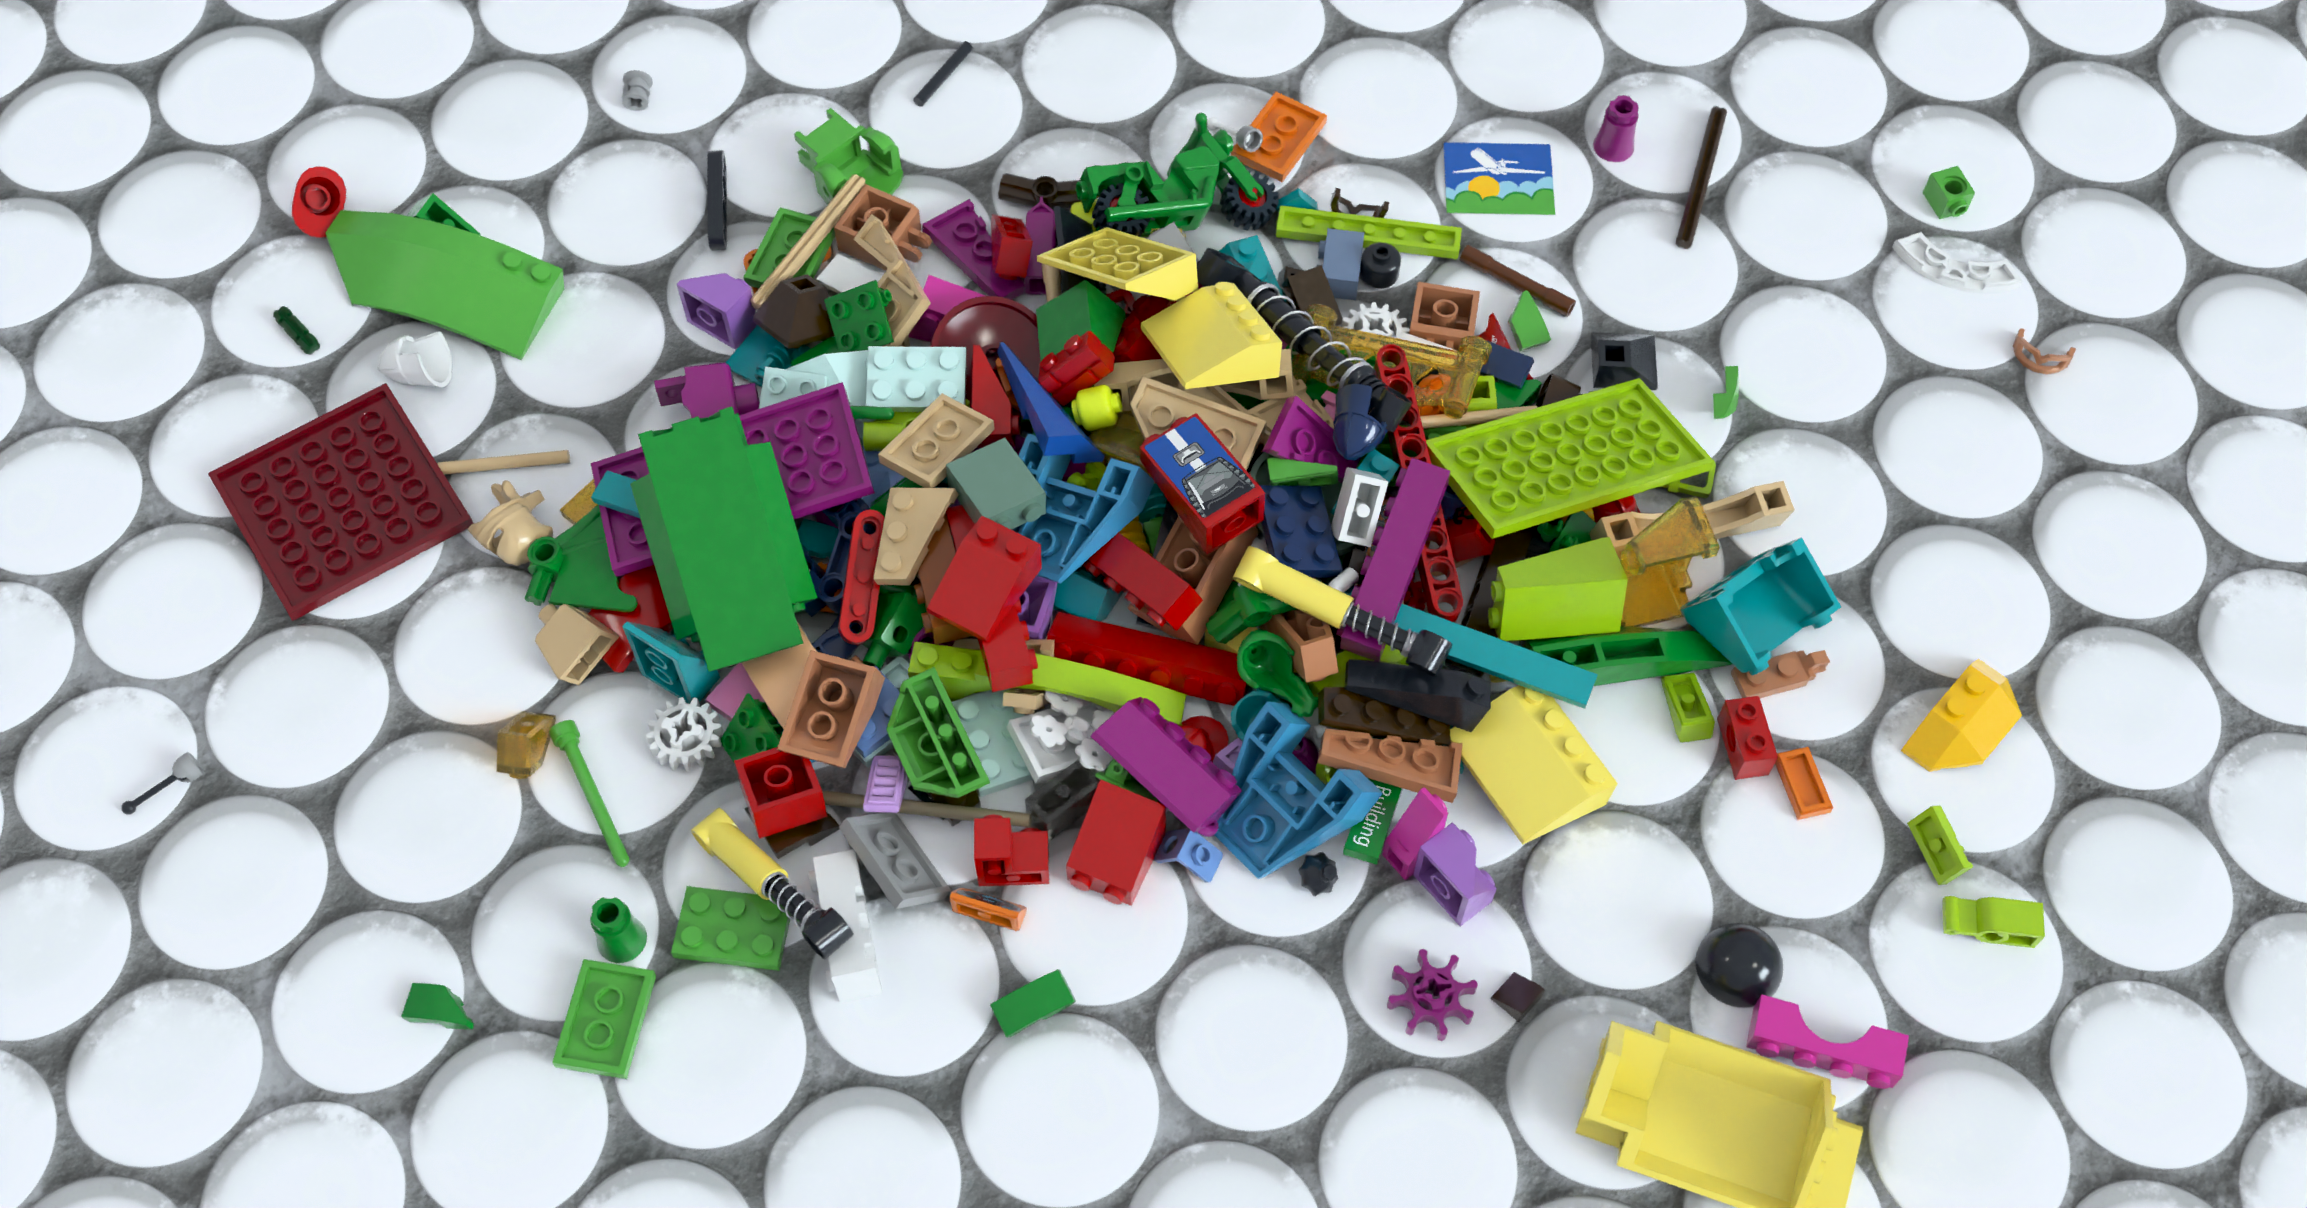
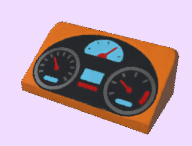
(988, 908)

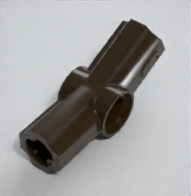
(1028, 191)

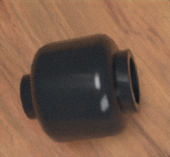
(1380, 265)

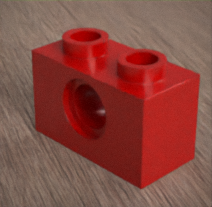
(1747, 737)

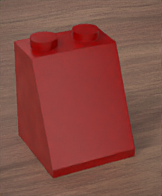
(1116, 843)

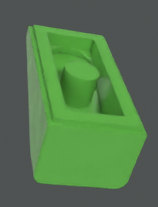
(1300, 473)

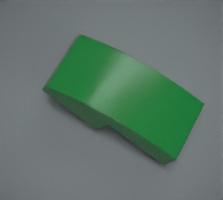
(1033, 1002)

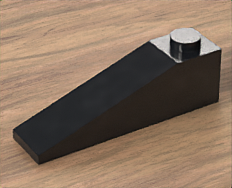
(1448, 698)

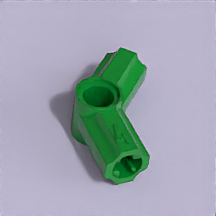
(1244, 611)

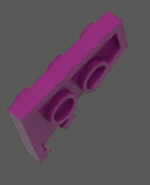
(1305, 437)

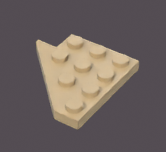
(1160, 405)

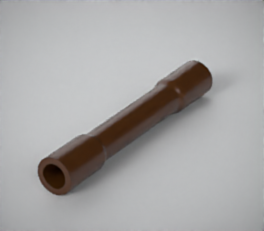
(1548, 296)

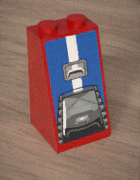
(1203, 482)

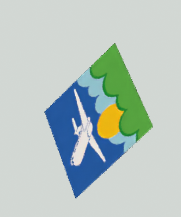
(1498, 178)

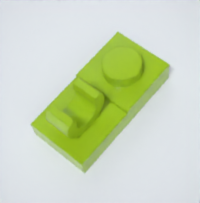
(1939, 845)

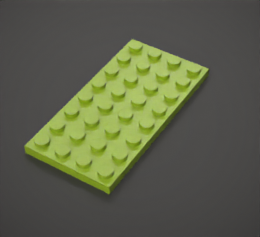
(1567, 457)

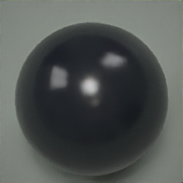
(1739, 964)

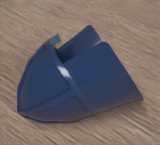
(1354, 429)

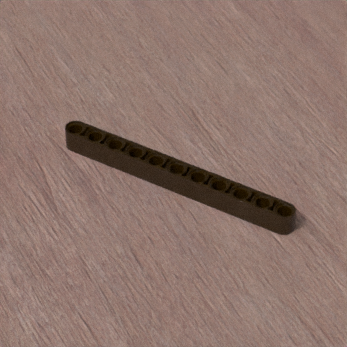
(1509, 547)

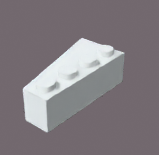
(854, 964)

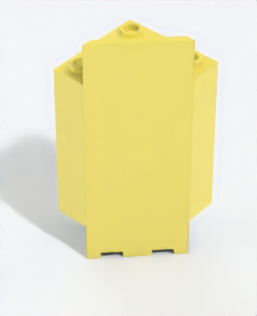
(1719, 1120)

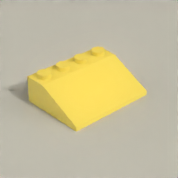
(1128, 263)
(1215, 338)
(1534, 763)

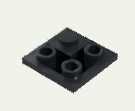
(1623, 358)

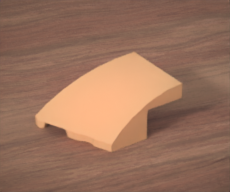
(779, 676)

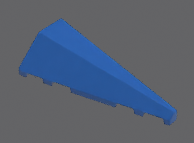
(1051, 423)

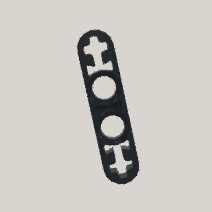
(717, 200)

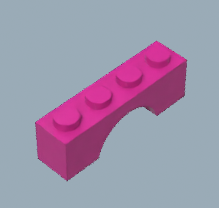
(1780, 1031)

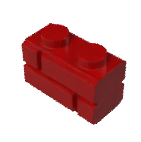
(1075, 367)

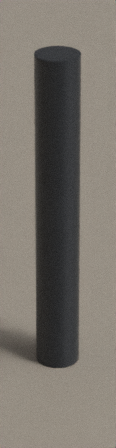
(943, 73)

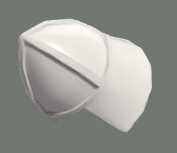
(417, 360)

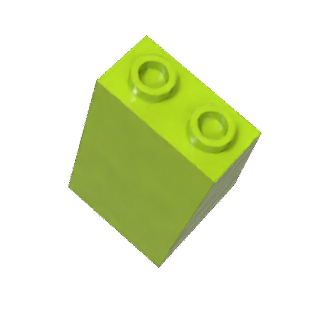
(1560, 593)

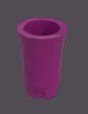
(1617, 132)

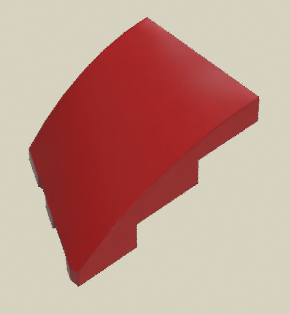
(650, 612)

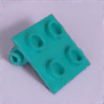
(760, 351)

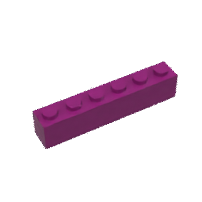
(1397, 551)

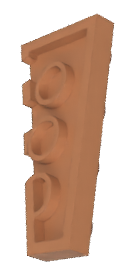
(1395, 762)

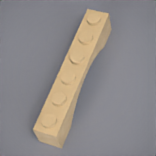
(1128, 375)
(1741, 513)

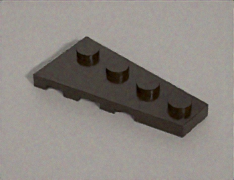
(1362, 714)

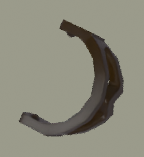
(1380, 211)

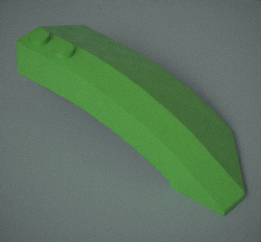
(445, 277)

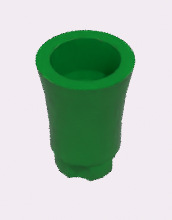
(617, 931)

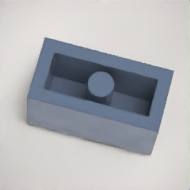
(1342, 261)

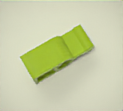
(1995, 920)

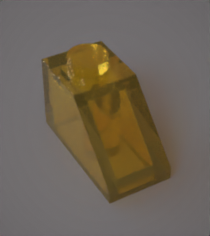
(524, 744)

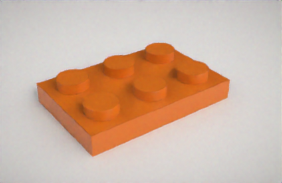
(1287, 133)

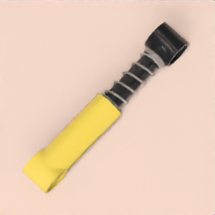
(1266, 574)
(722, 838)

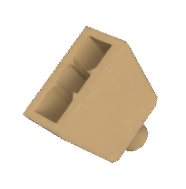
(572, 641)

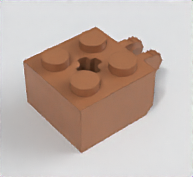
(897, 216)
(1444, 314)

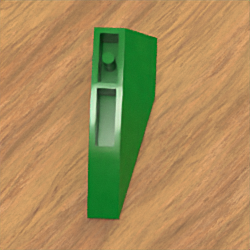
(1632, 653)

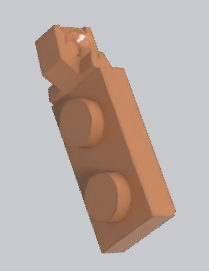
(1783, 674)

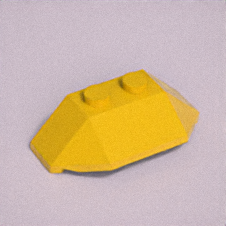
(1965, 721)

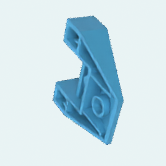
(1079, 518)
(1282, 802)

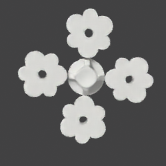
(1074, 730)

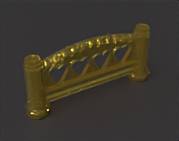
(1456, 369)

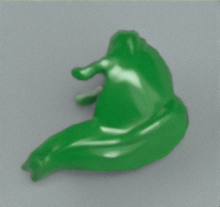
(1267, 664)

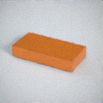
(1803, 783)

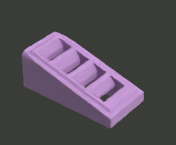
(885, 785)

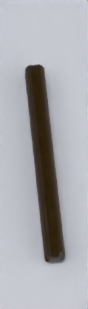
(1701, 177)

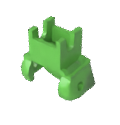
(836, 155)

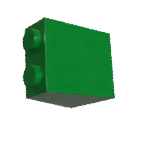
(1074, 314)

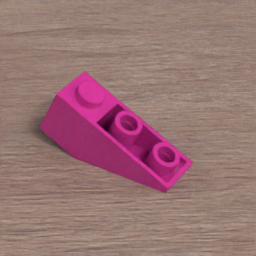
(1417, 825)

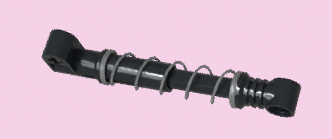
(1303, 336)

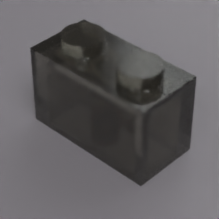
(1062, 799)

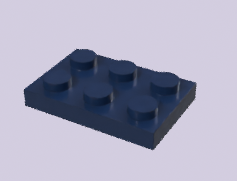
(1300, 530)

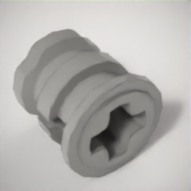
(636, 89)

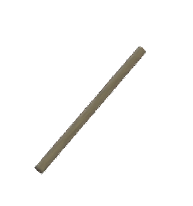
(931, 809)

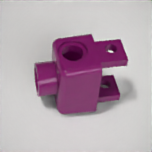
(707, 390)

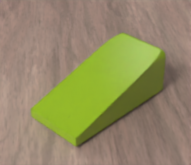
(1688, 707)

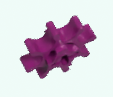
(1422, 1004)

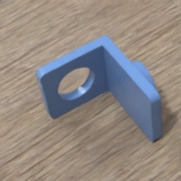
(1192, 852)

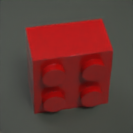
(780, 791)

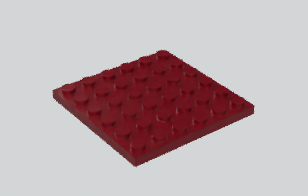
(340, 501)

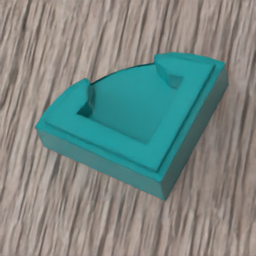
(1297, 199)

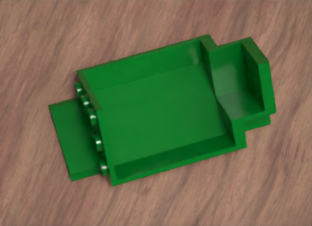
(722, 539)

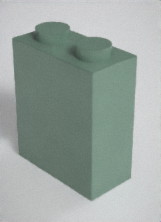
(997, 486)

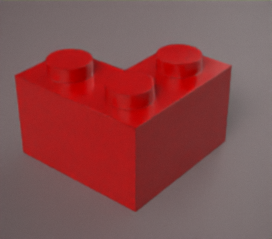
(1009, 856)

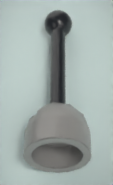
(184, 769)

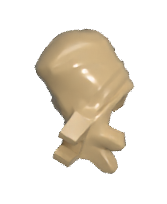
(516, 523)

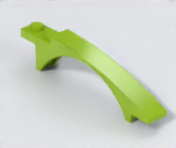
(965, 674)

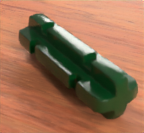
(296, 330)

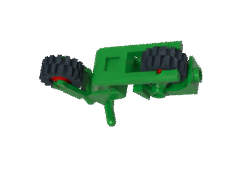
(1135, 193)

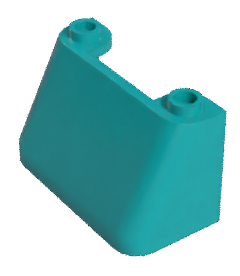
(1762, 605)

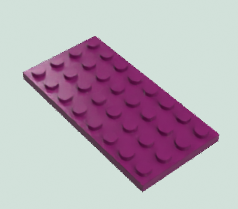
(813, 449)

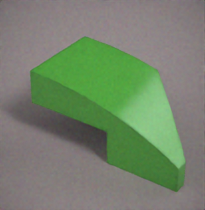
(1528, 324)
(1727, 402)

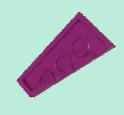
(968, 245)

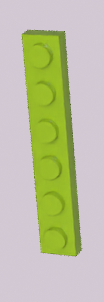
(1403, 235)

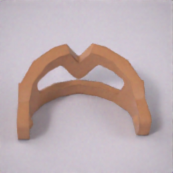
(2018, 346)

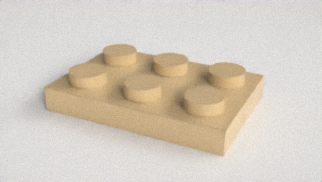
(935, 438)

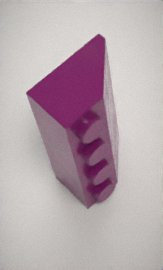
(1167, 763)

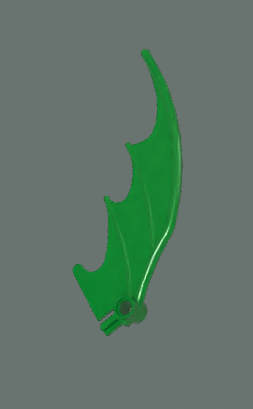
(581, 560)

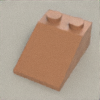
(830, 709)

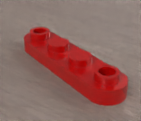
(860, 588)

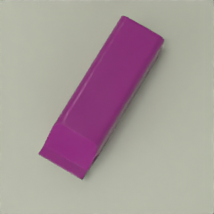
(1042, 230)

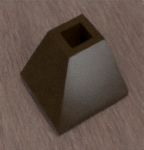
(796, 312)

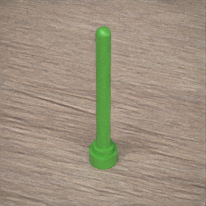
(566, 737)

